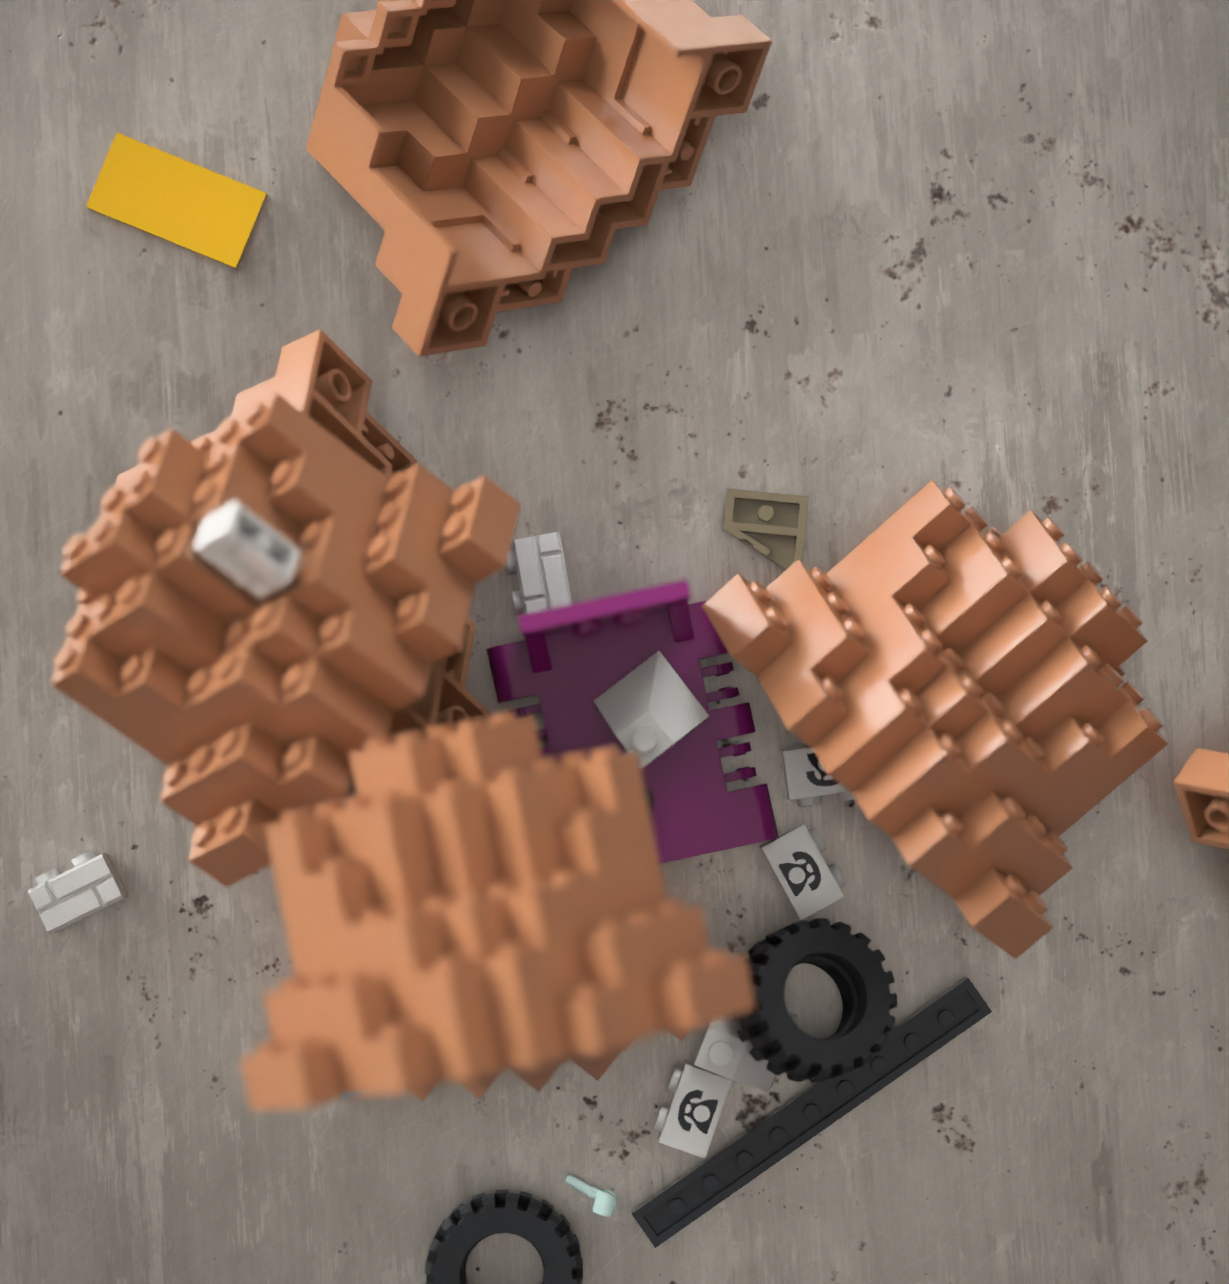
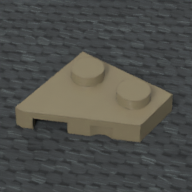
(768, 523)

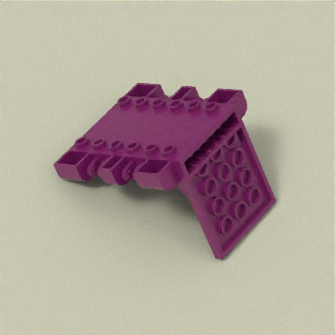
(590, 646)

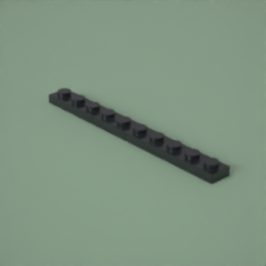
(809, 1114)

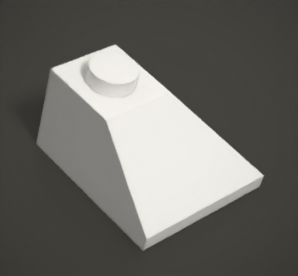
(650, 709)
(727, 1056)

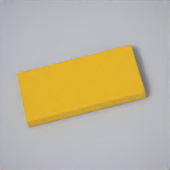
(177, 201)

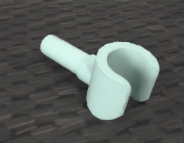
(605, 1200)

